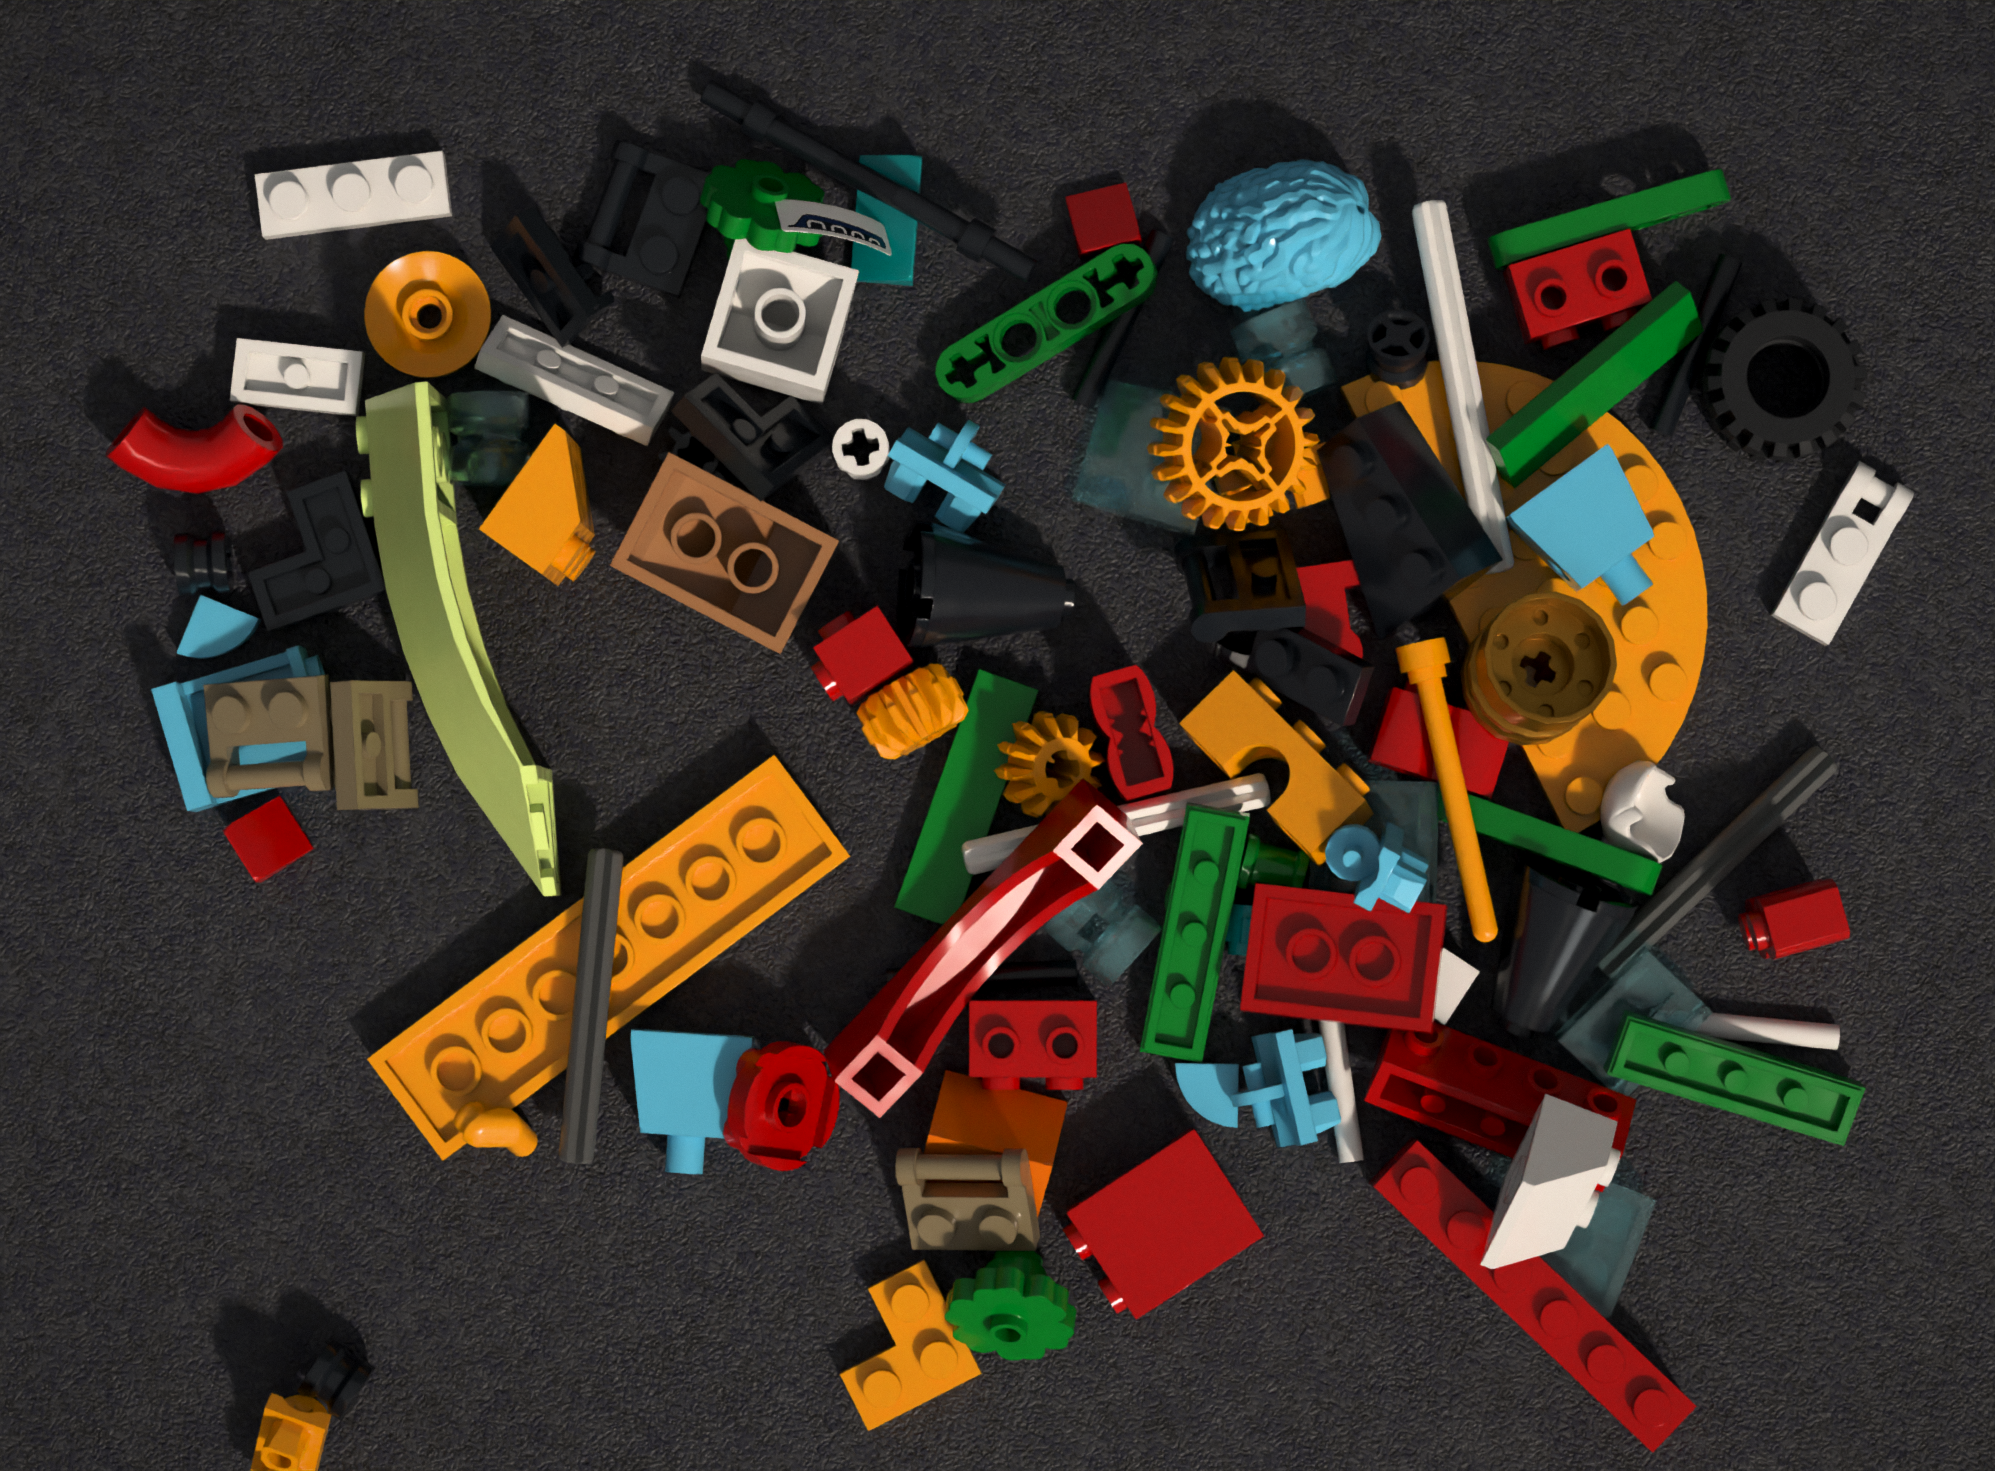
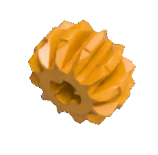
(912, 711)
(1034, 749)

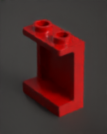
(1161, 1225)

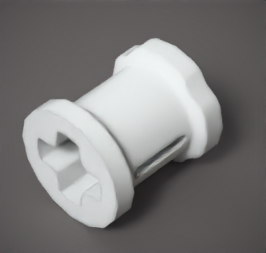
(844, 439)

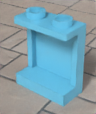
(186, 732)

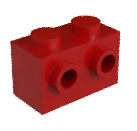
(1577, 289)
(859, 655)
(1033, 1041)

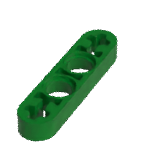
(1605, 218)
(1051, 332)
(1561, 845)

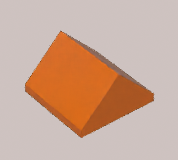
(990, 1120)

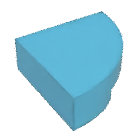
(216, 630)
(1209, 1089)

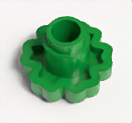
(744, 205)
(1011, 1308)

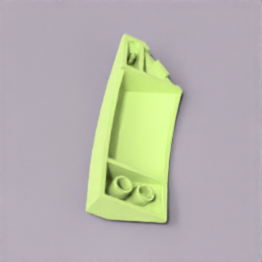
(439, 627)

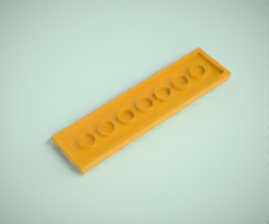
(675, 915)

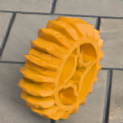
(1274, 415)

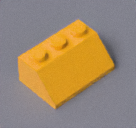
(547, 511)

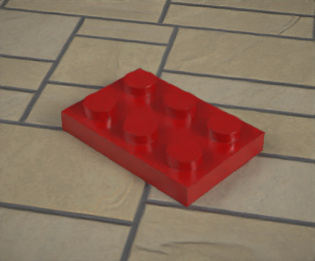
(1340, 963)

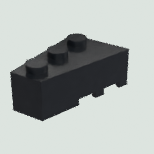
(1402, 519)

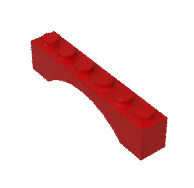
(1050, 869)
(1534, 1297)

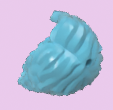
(1281, 234)

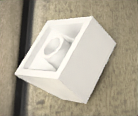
(779, 321)
(1551, 1182)

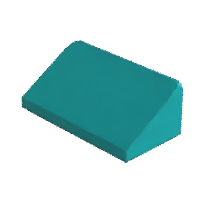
(901, 229)

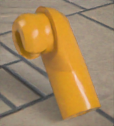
(495, 1129)

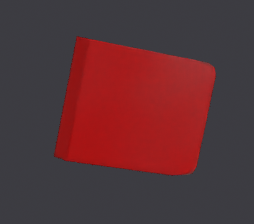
(1102, 219)
(268, 839)

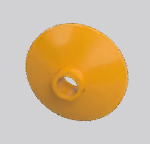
(408, 288)

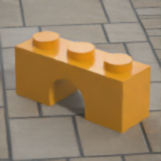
(1241, 726)

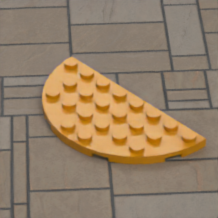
(1654, 635)

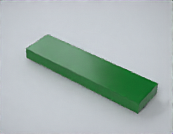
(1594, 384)
(964, 798)
(1194, 932)
(1734, 1078)

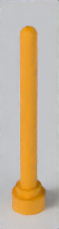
(1425, 667)

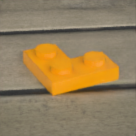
(924, 1356)

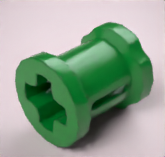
(1271, 865)

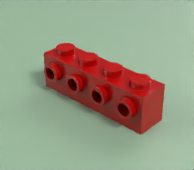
(1480, 1088)

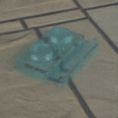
(1639, 987)

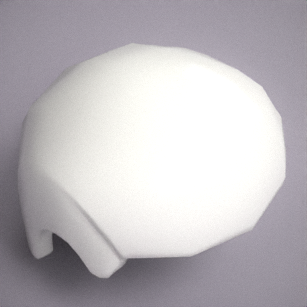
(1639, 814)

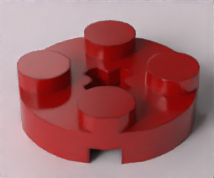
(754, 1099)

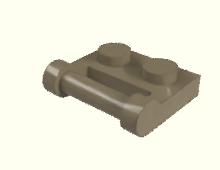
(269, 714)
(371, 745)
(968, 1213)

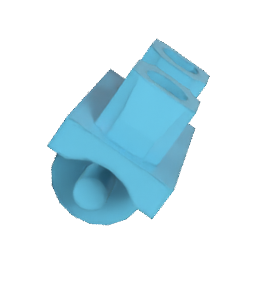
(945, 465)
(1380, 867)
(1279, 1088)

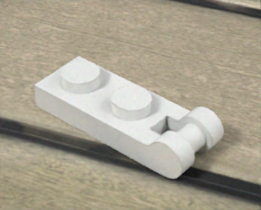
(1841, 555)

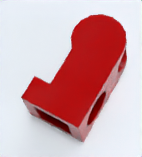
(1327, 604)

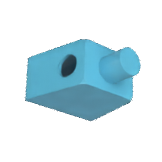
(1588, 527)
(685, 1089)

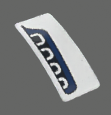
(832, 221)

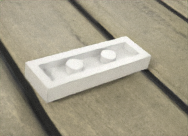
(353, 195)
(574, 380)

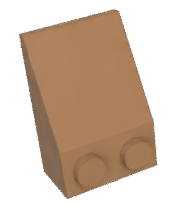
(724, 553)

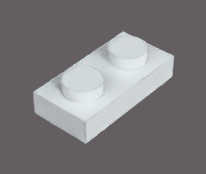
(297, 377)

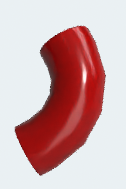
(198, 458)

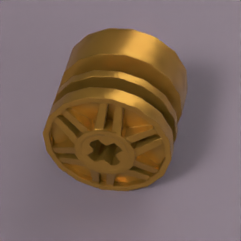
(1572, 663)

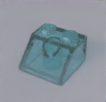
(1118, 464)

